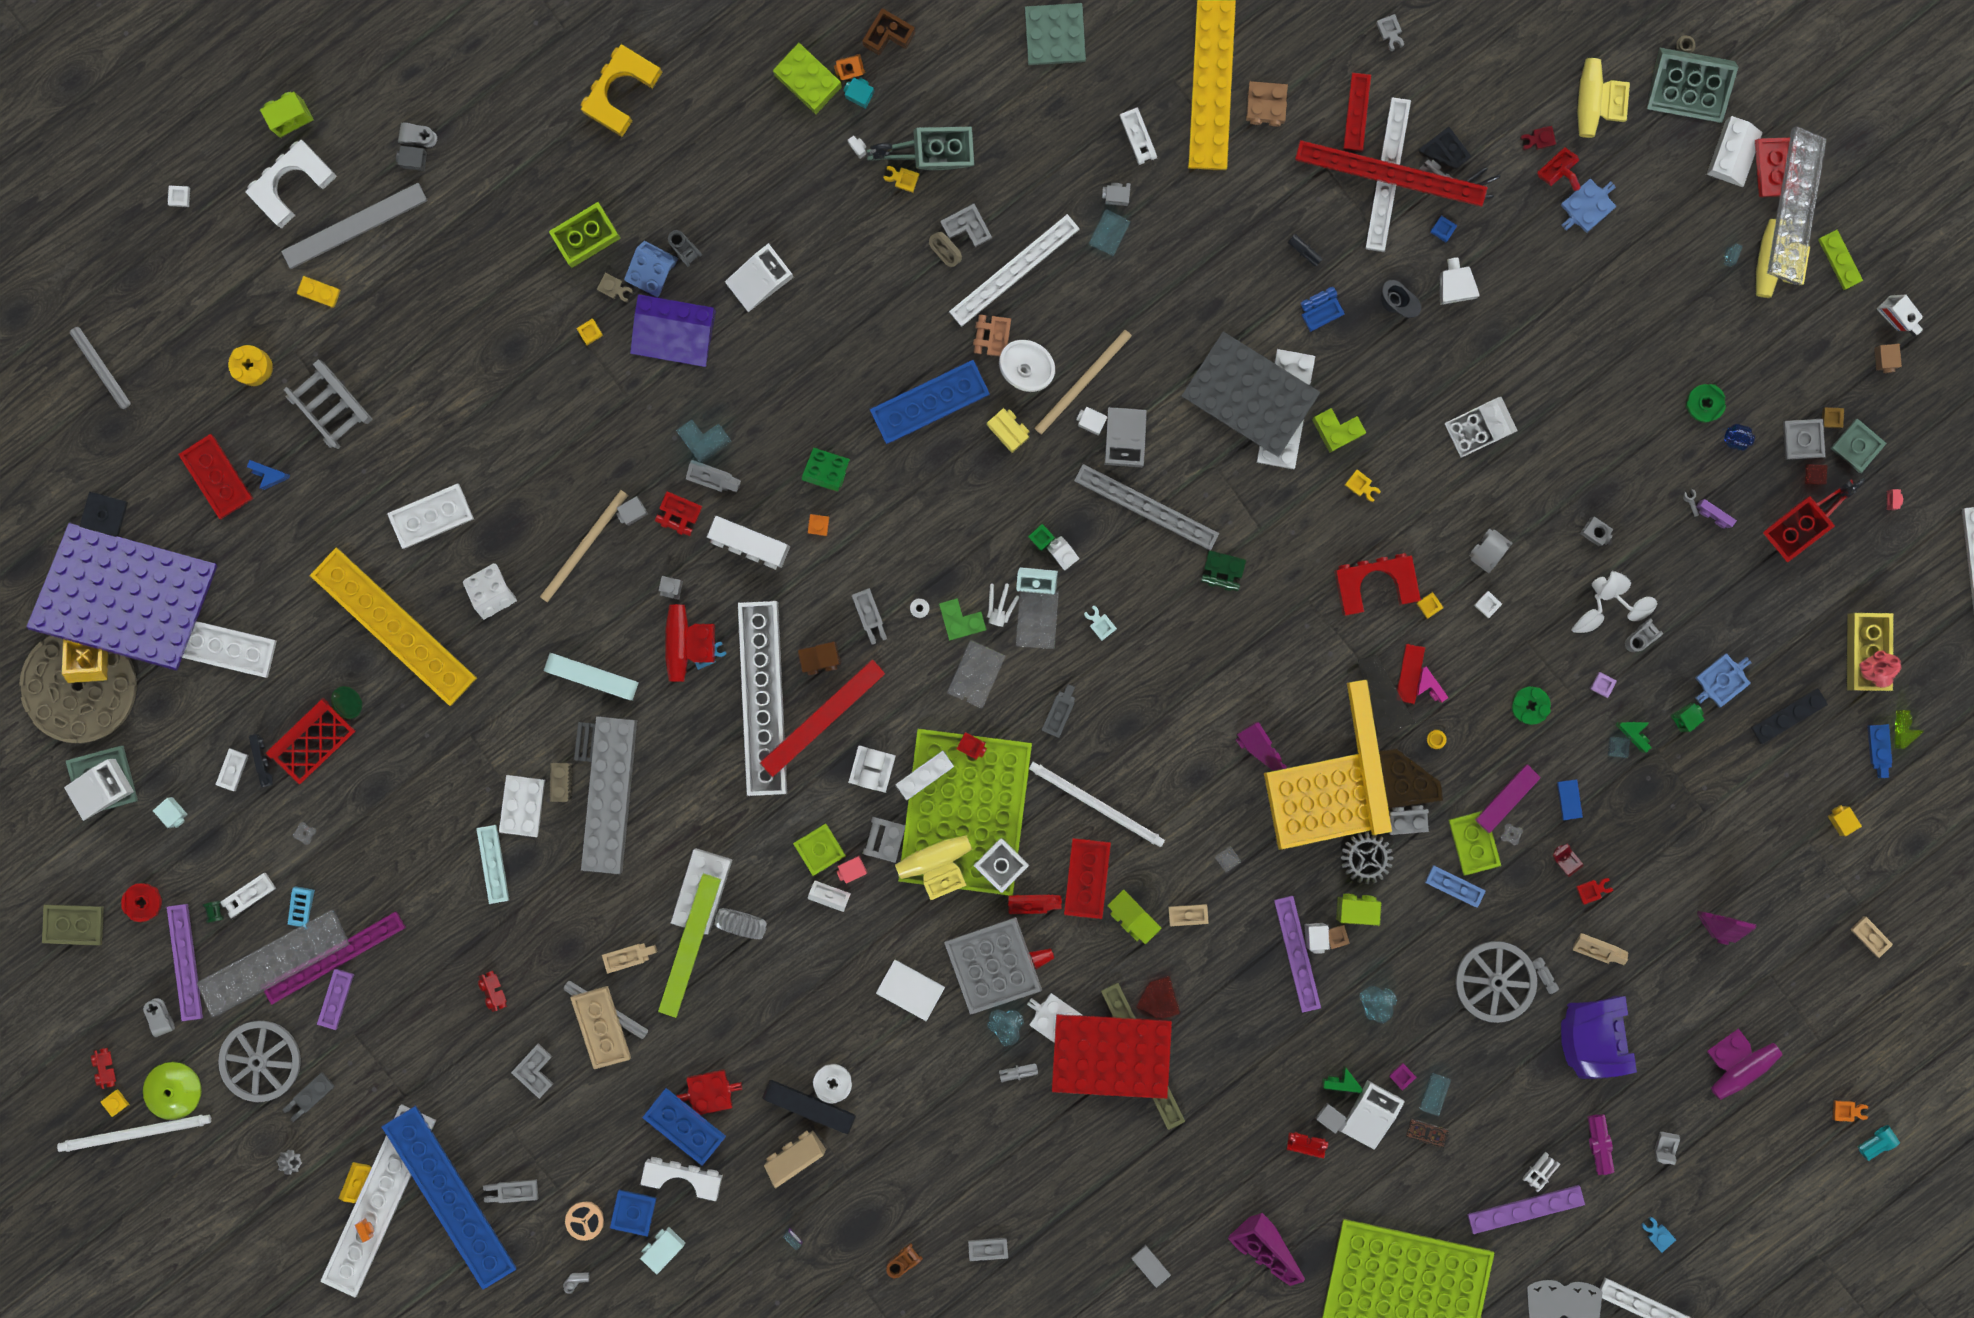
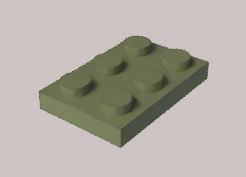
(72, 924)

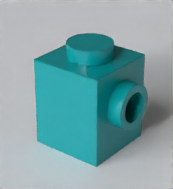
(859, 92)

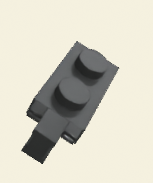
(1059, 712)

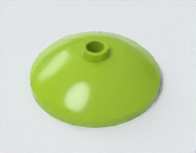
(184, 1089)

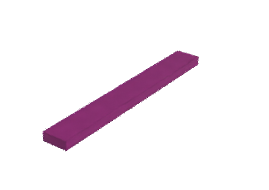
(358, 944)

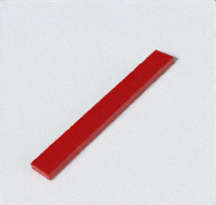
(822, 718)

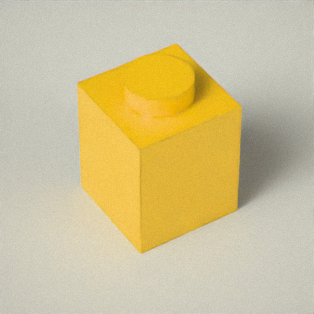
(1844, 820)

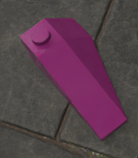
(1259, 745)
(1725, 928)
(1262, 1241)

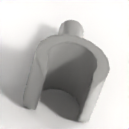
(1691, 501)

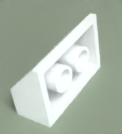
(1734, 151)

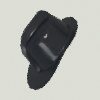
(1399, 300)

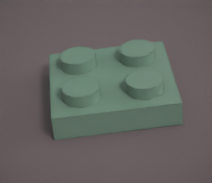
(1858, 445)

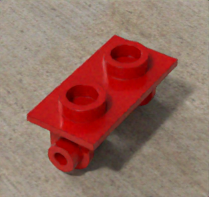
(493, 998)
(100, 1061)
(1305, 1145)

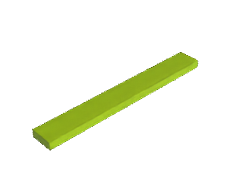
(689, 945)

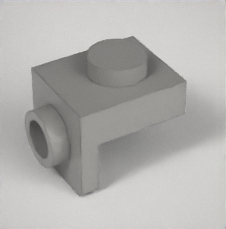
(1666, 1148)

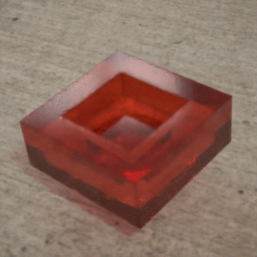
(1816, 474)

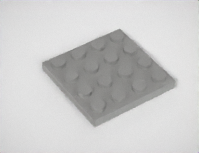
(993, 966)

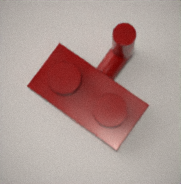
(1560, 166)

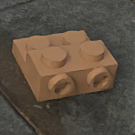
(1266, 103)

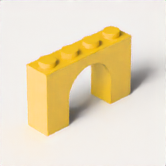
(623, 63)

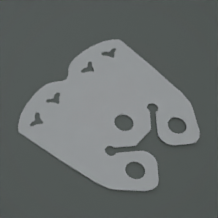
(1563, 1300)

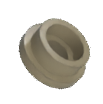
(1685, 39)

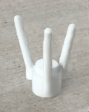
(998, 616)

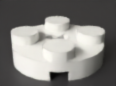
(842, 1078)

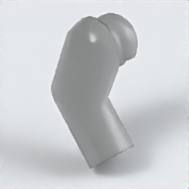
(573, 1280)

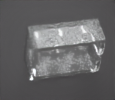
(976, 674)

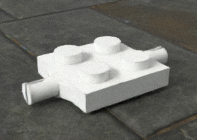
(1046, 1015)

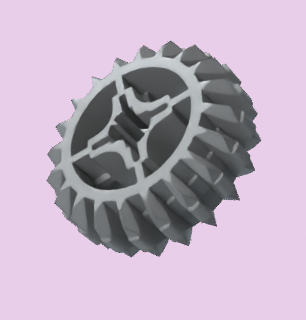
(1361, 865)
(740, 923)

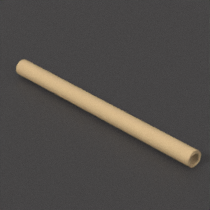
(1083, 381)
(583, 546)

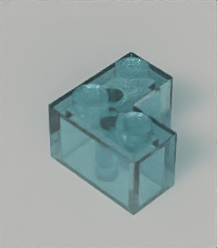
(702, 444)

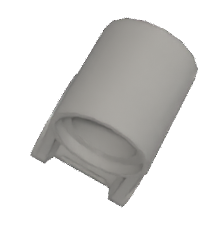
(414, 135)
(1645, 634)
(159, 1020)

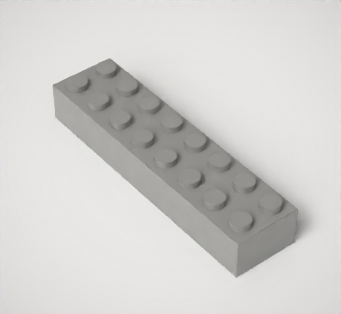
(609, 795)

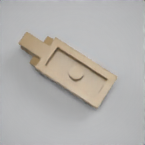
(1600, 950)
(627, 957)

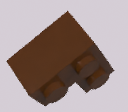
(887, 28)
(819, 657)

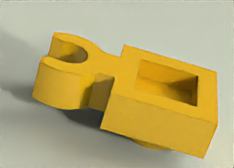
(904, 179)
(1360, 484)

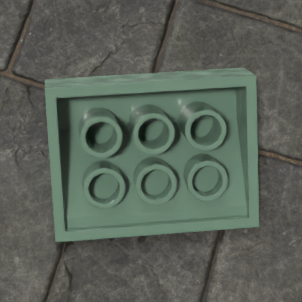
(1691, 85)

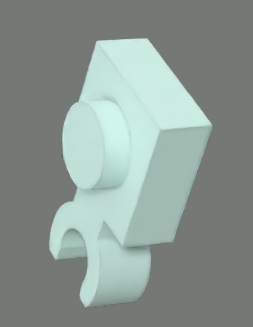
(1102, 625)

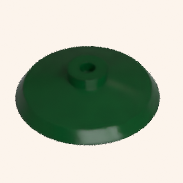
(346, 702)

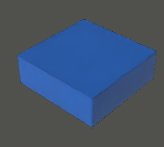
(1443, 228)

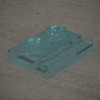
(1109, 232)

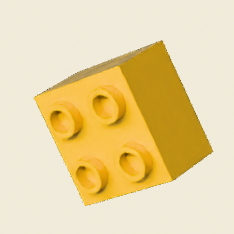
(83, 663)

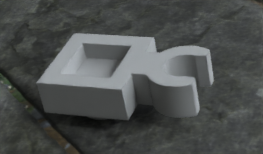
(1389, 29)

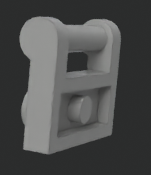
(890, 842)

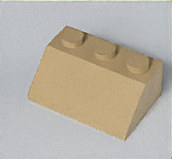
(794, 1158)

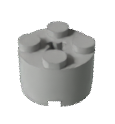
(1491, 550)

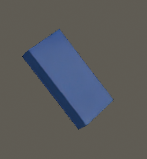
(1322, 314)
(1569, 799)

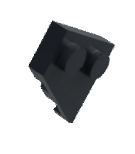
(1447, 149)

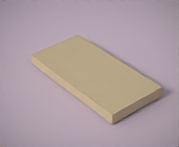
(600, 1027)

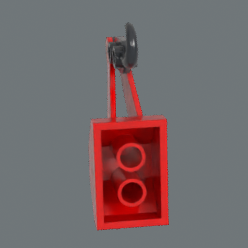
(1806, 522)

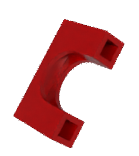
(1399, 569)

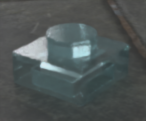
(1732, 254)

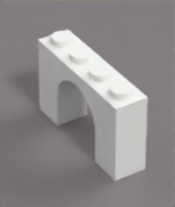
(265, 192)

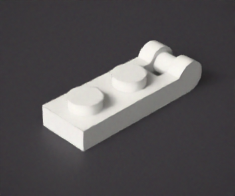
(1138, 135)
(248, 894)

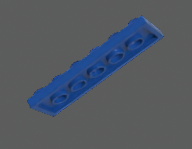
(929, 402)

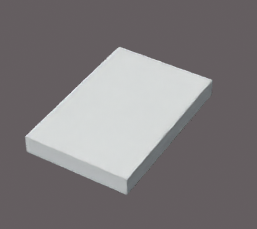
(910, 990)

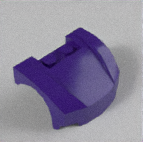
(1596, 1039)

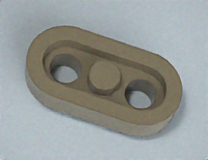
(945, 249)

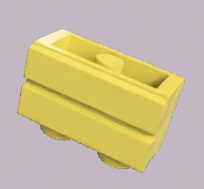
(1008, 430)

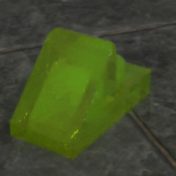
(1903, 735)

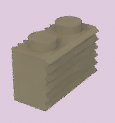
(560, 782)

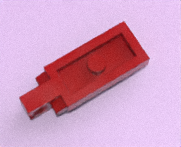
(1033, 903)

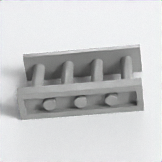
(346, 400)

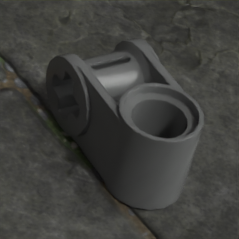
(685, 250)

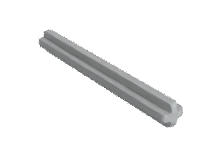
(100, 367)
(625, 1022)

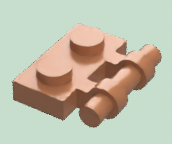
(998, 337)

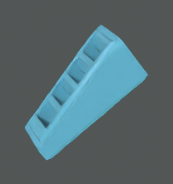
(309, 893)

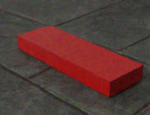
(1410, 672)

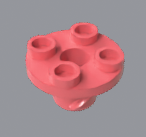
(1881, 668)

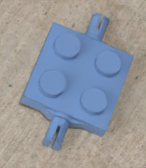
(1588, 206)
(1723, 680)

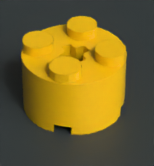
(252, 376)

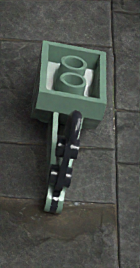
(934, 148)

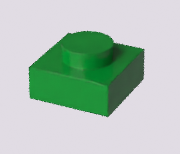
(1041, 537)

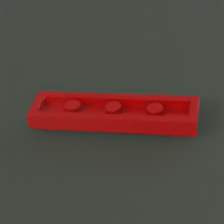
(1357, 112)

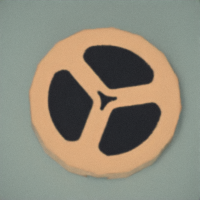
(584, 1220)

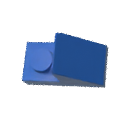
(271, 476)

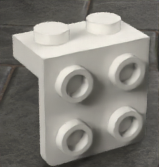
(488, 591)

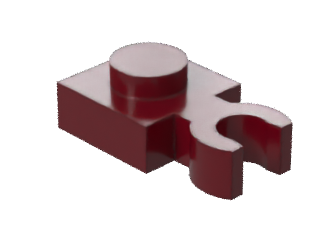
(1541, 138)

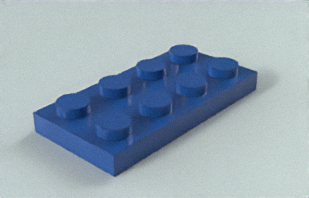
(684, 1126)

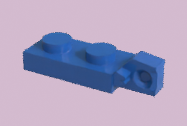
(1880, 749)

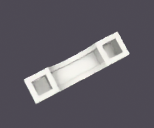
(705, 1183)

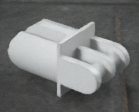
(1544, 1168)

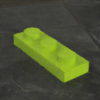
(1840, 260)

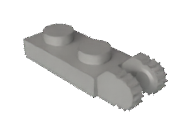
(868, 613)
(513, 1191)

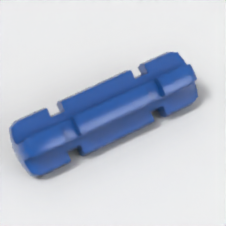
(1319, 299)

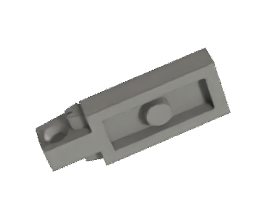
(711, 477)

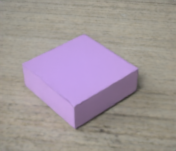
(1603, 684)

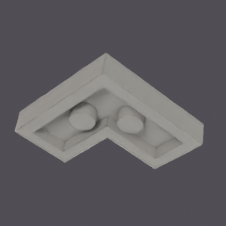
(969, 221)
(529, 1071)

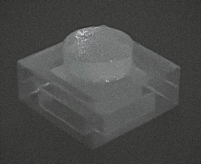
(1227, 859)

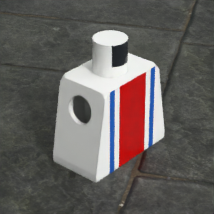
(1901, 314)

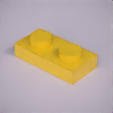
(318, 291)
(354, 1182)

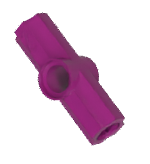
(1600, 1144)

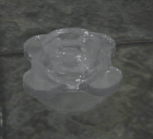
(1510, 829)
(309, 833)

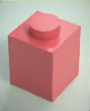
(851, 870)

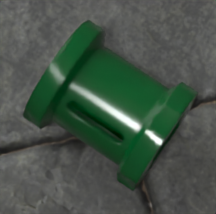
(213, 911)

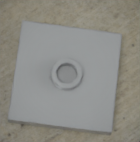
(1804, 439)

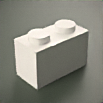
(1317, 937)

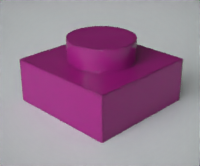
(1402, 1076)

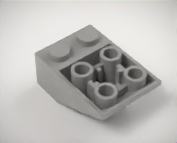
(1125, 437)

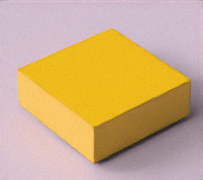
(589, 331)
(1429, 605)

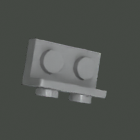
(1409, 820)

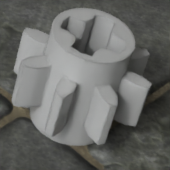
(289, 1162)

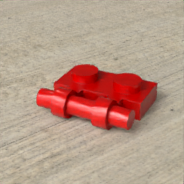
(681, 508)

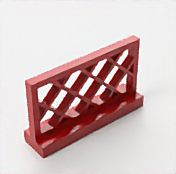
(296, 732)

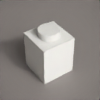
(1091, 420)

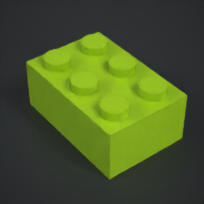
(807, 78)
(584, 235)

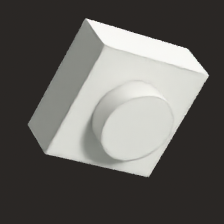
(858, 146)
(179, 196)
(1487, 604)

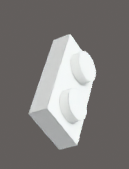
(232, 769)
(829, 896)

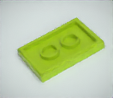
(1473, 844)

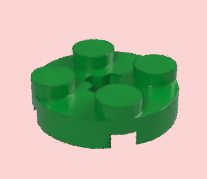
(1701, 413)
(1526, 715)

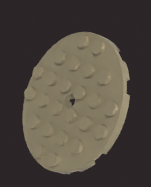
(70, 713)

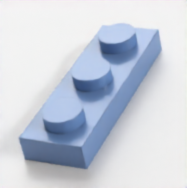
(1455, 886)

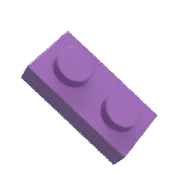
(1709, 510)

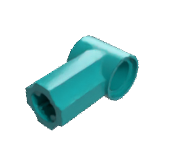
(1883, 1140)

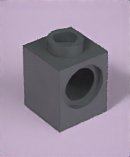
(411, 158)

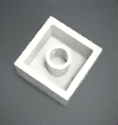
(1001, 864)

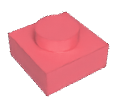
(1894, 499)

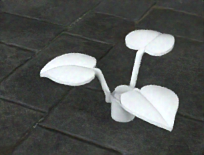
(1615, 586)

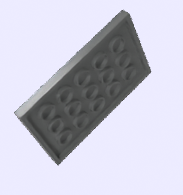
(1251, 394)

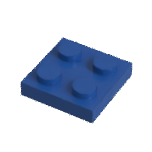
(633, 1212)

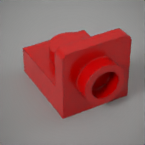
(972, 746)

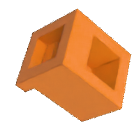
(844, 73)

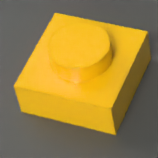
(114, 1103)

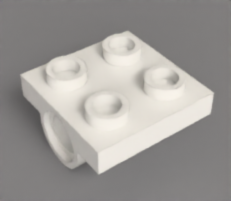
(872, 769)

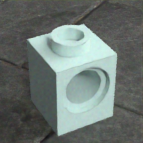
(170, 813)

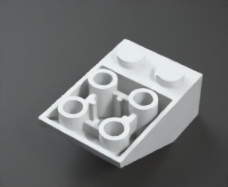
(759, 277)
(1481, 426)
(98, 788)
(1372, 1115)

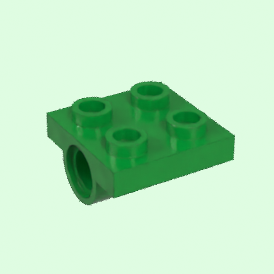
(825, 469)

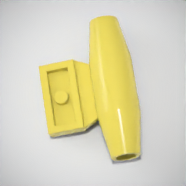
(1599, 99)
(1764, 282)
(937, 865)

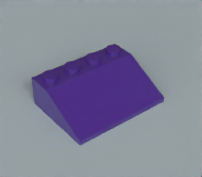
(672, 330)

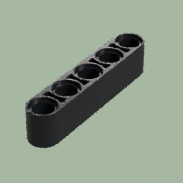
(809, 1106)

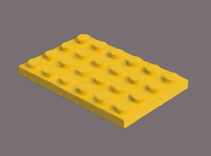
(1317, 801)

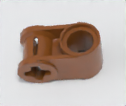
(904, 1261)

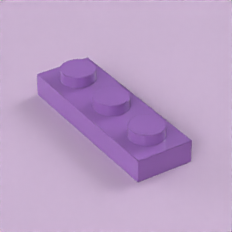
(335, 999)

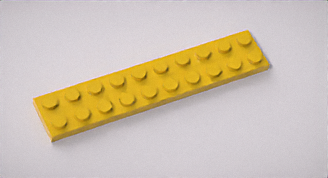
(1212, 84)
(393, 626)

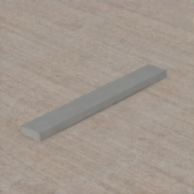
(354, 225)
(1146, 507)

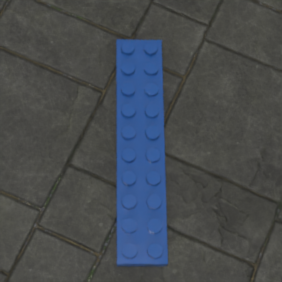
(449, 1197)

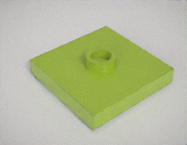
(819, 849)

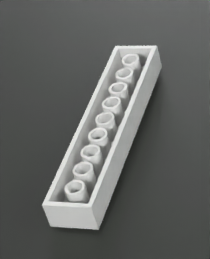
(761, 693)

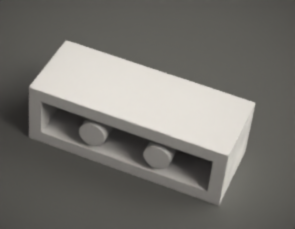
(924, 775)

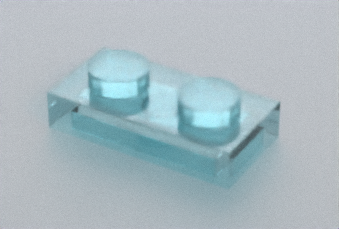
(1435, 1094)

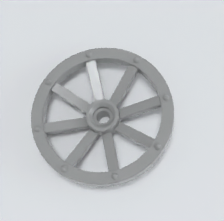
(1492, 977)
(263, 1059)

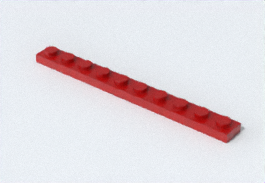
(1391, 173)

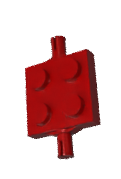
(710, 1092)

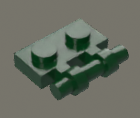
(1226, 565)

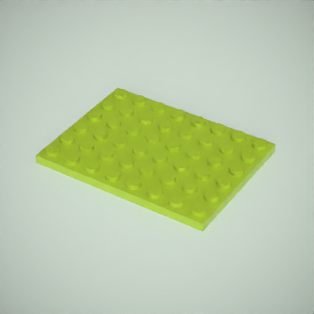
(971, 799)
(1404, 1275)

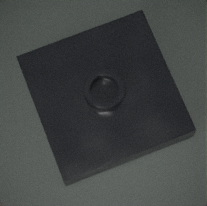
(103, 514)

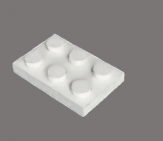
(522, 806)

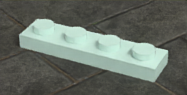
(492, 864)

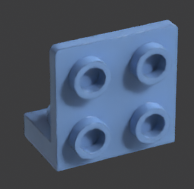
(650, 268)

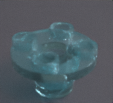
(1378, 1003)
(1006, 1026)

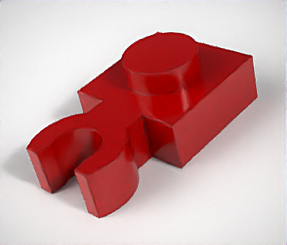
(1591, 890)

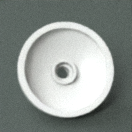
(1032, 360)

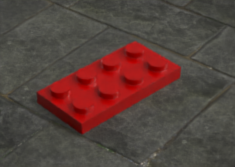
(215, 476)
(1087, 878)

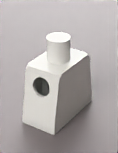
(1457, 283)

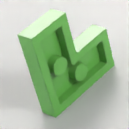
(956, 624)

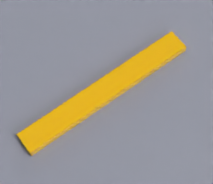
(1369, 757)

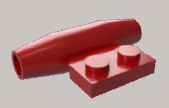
(686, 643)

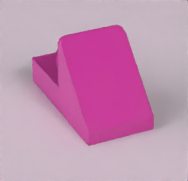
(1428, 681)

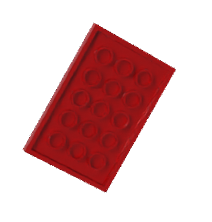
(1111, 1056)

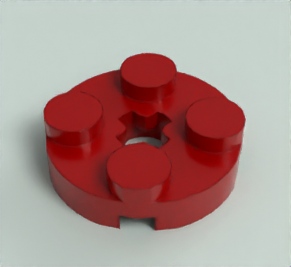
(134, 910)

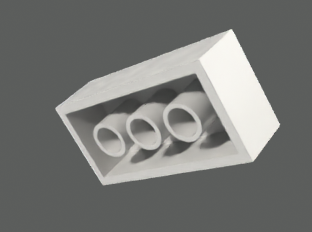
(748, 541)
(700, 863)

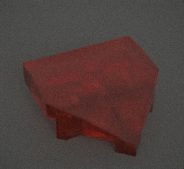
(1160, 999)

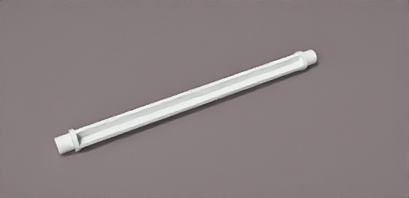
(1097, 804)
(133, 1133)

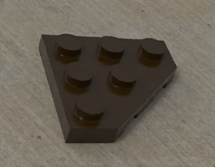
(1407, 781)

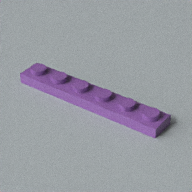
(1297, 953)
(184, 962)
(1526, 1209)

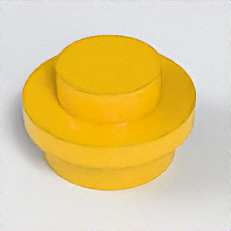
(1436, 739)

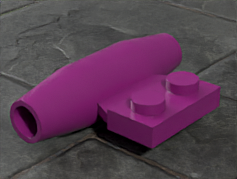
(1740, 1063)

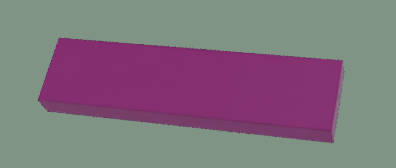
(1507, 798)

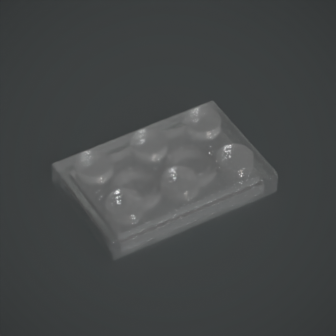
(1037, 620)

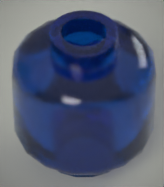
(1739, 437)

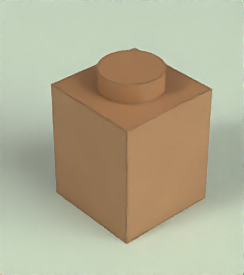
(1888, 358)

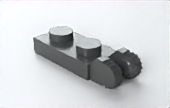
(310, 1095)

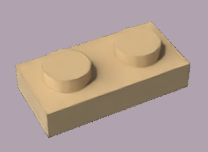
(1188, 915)
(1871, 937)

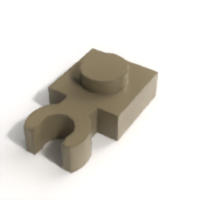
(612, 287)

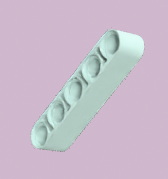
(591, 676)

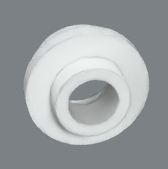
(925, 608)

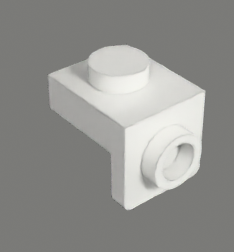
(1062, 552)

